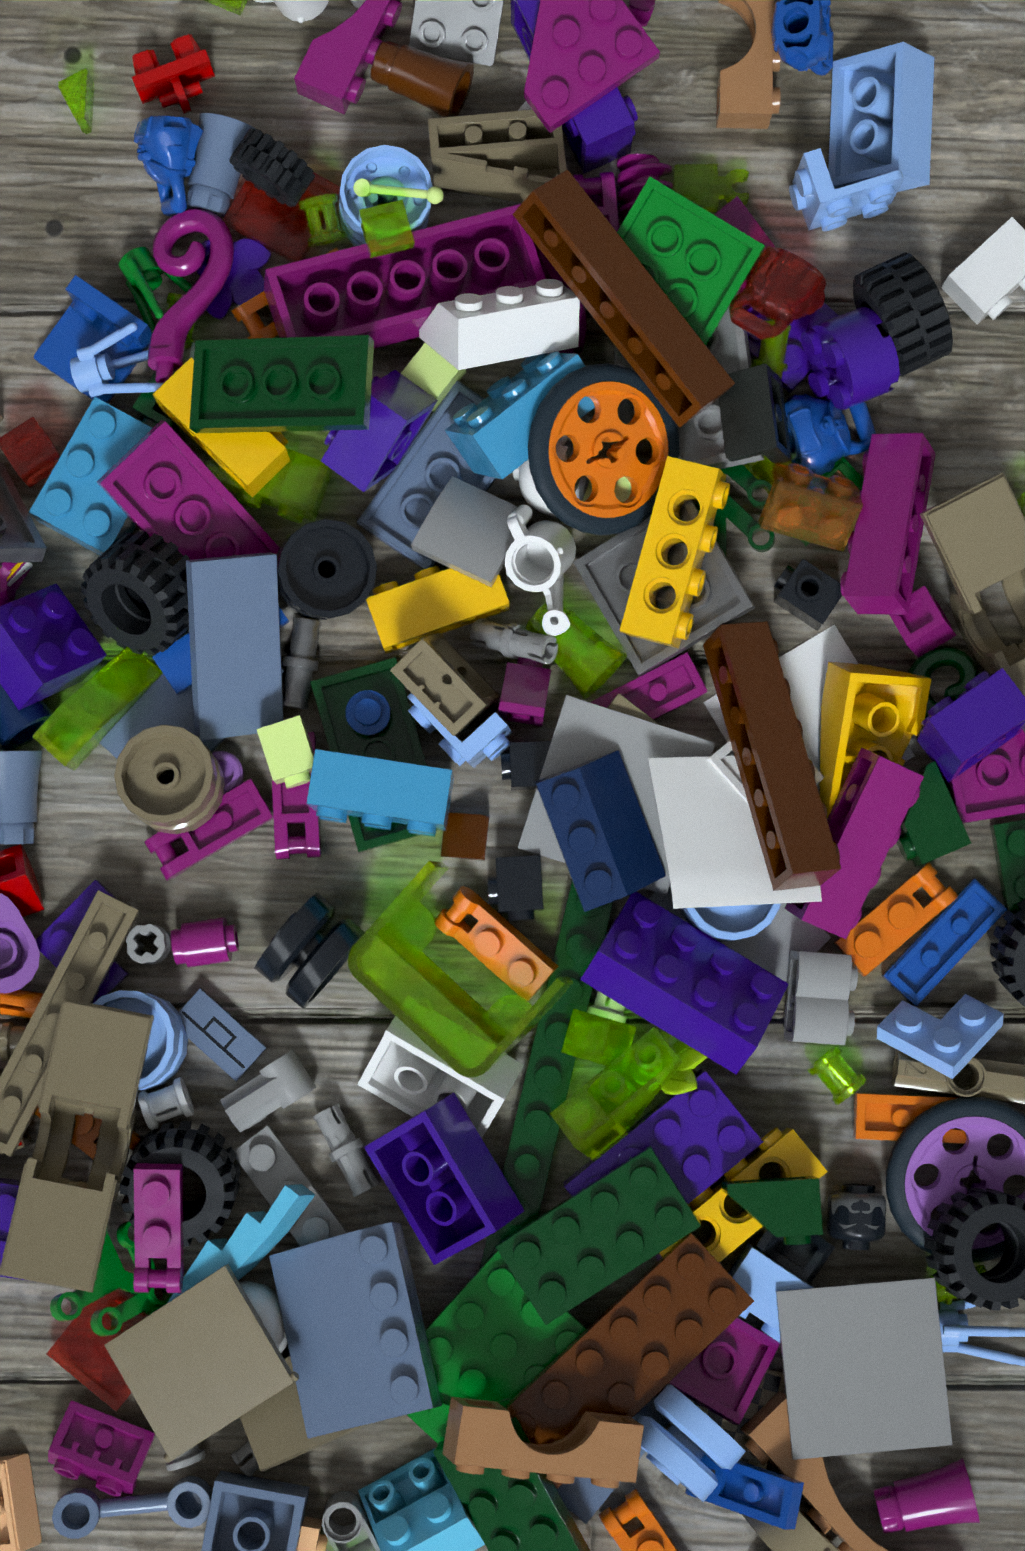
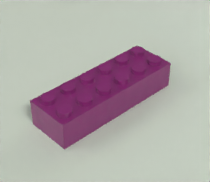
(399, 290)

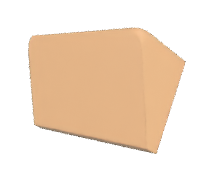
(18, 1505)

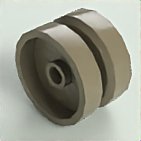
(151, 761)

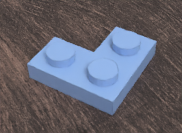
(941, 1043)

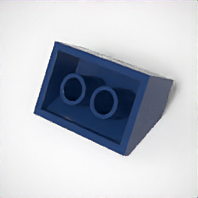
(600, 830)

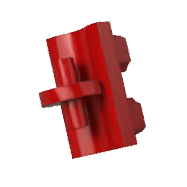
(175, 80)

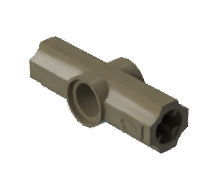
(989, 1078)

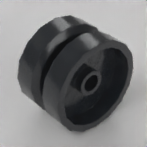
(348, 583)
(304, 945)

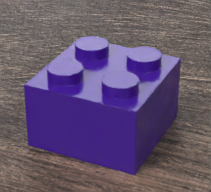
(396, 417)
(44, 646)
(973, 725)

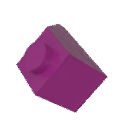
(524, 692)

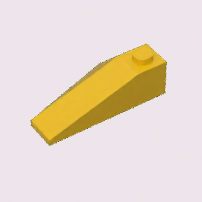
(866, 710)

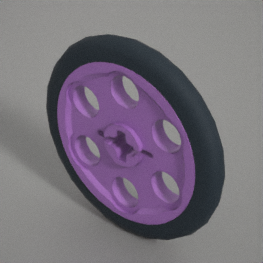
(922, 1144)

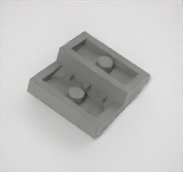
(467, 531)

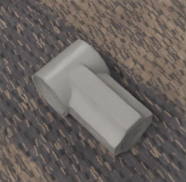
(276, 1087)

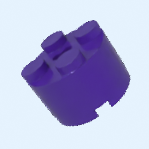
(850, 358)

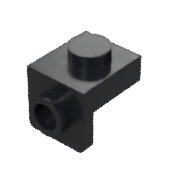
(802, 1259)

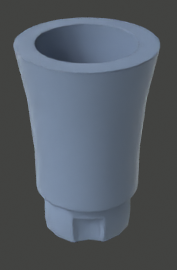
(213, 177)
(18, 795)

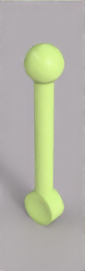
(364, 188)

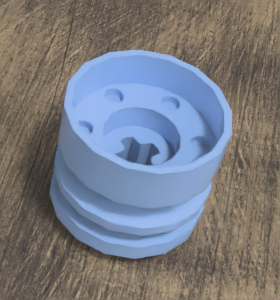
(386, 167)

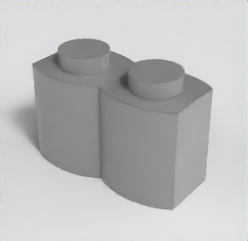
(819, 998)

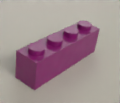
(889, 525)
(864, 827)

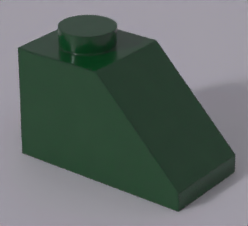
(932, 823)
(781, 1205)

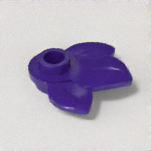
(244, 278)

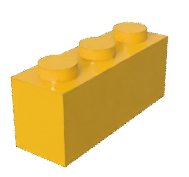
(245, 456)
(432, 605)

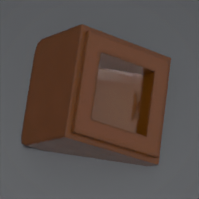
(465, 836)

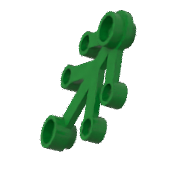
(109, 1278)

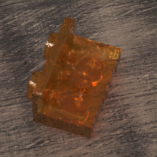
(811, 506)

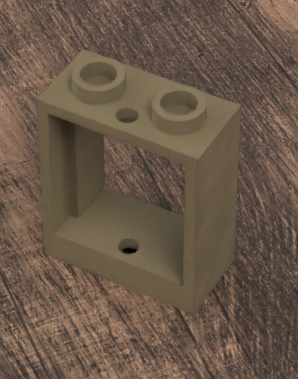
(433, 679)

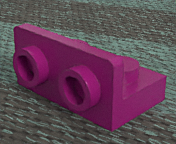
(99, 1449)

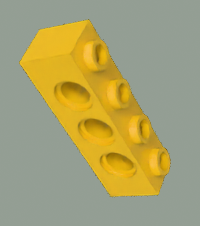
(679, 484)
(730, 1232)

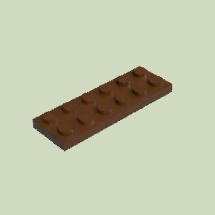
(634, 1344)

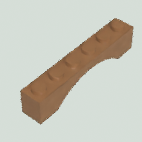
(771, 1442)

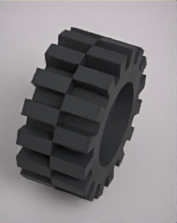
(272, 167)

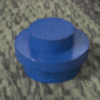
(368, 712)

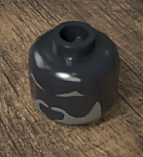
(856, 1215)

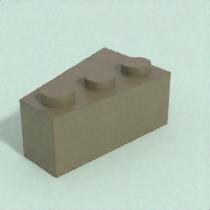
(495, 154)

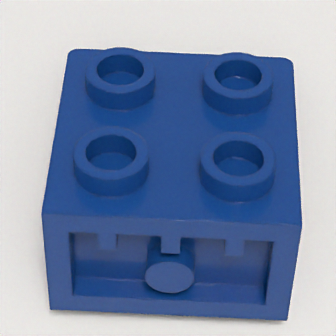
(85, 323)

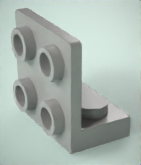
(457, 29)

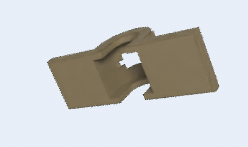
(981, 544)
(91, 1068)

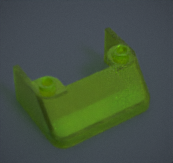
(426, 999)

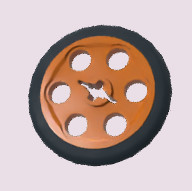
(558, 416)

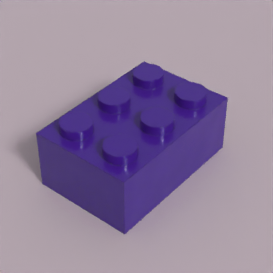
(444, 1179)

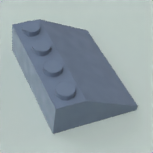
(355, 1329)

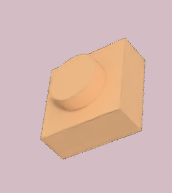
(311, 1536)

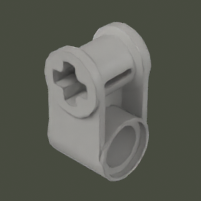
(353, 1537)

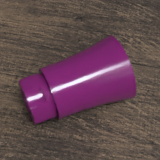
(928, 1500)

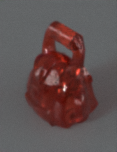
(779, 289)

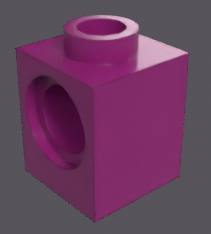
(925, 624)

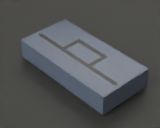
(220, 1035)

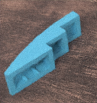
(251, 1239)

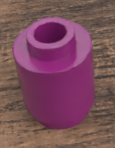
(204, 942)

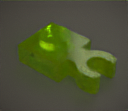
(704, 186)

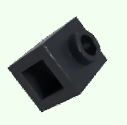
(807, 593)
(517, 887)

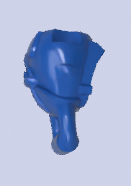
(804, 34)
(168, 154)
(821, 433)

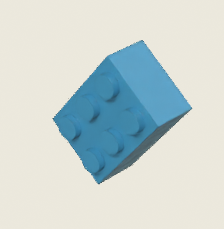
(497, 430)
(72, 497)
(380, 792)

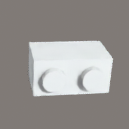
(990, 274)

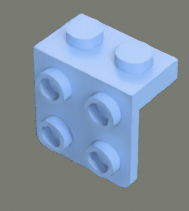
(831, 207)
(486, 741)

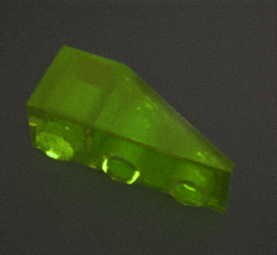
(294, 490)
(96, 707)
(617, 1095)

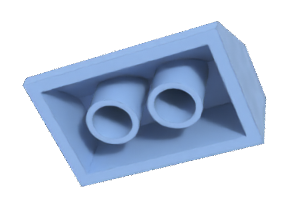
(882, 116)

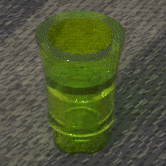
(581, 652)

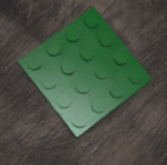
(490, 1343)

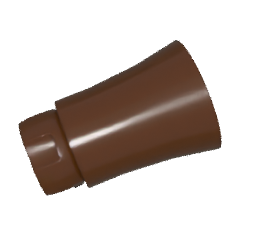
(423, 77)

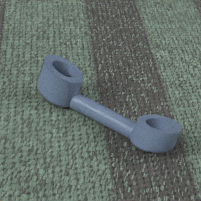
(81, 1509)

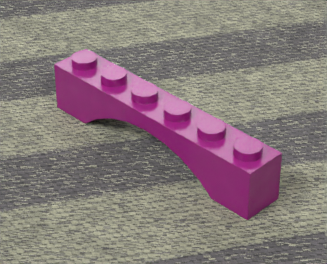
(338, 59)

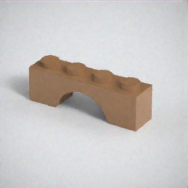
(746, 88)
(597, 1448)

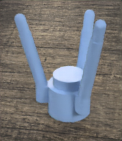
(94, 370)
(955, 1329)

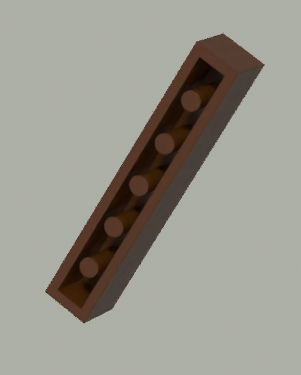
(623, 297)
(771, 756)

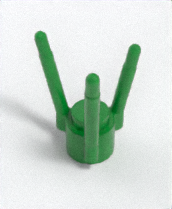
(143, 278)

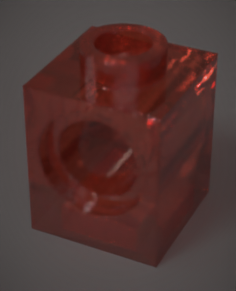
(30, 451)

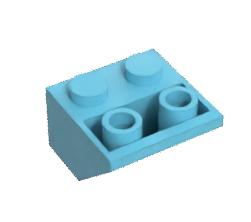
(418, 1510)

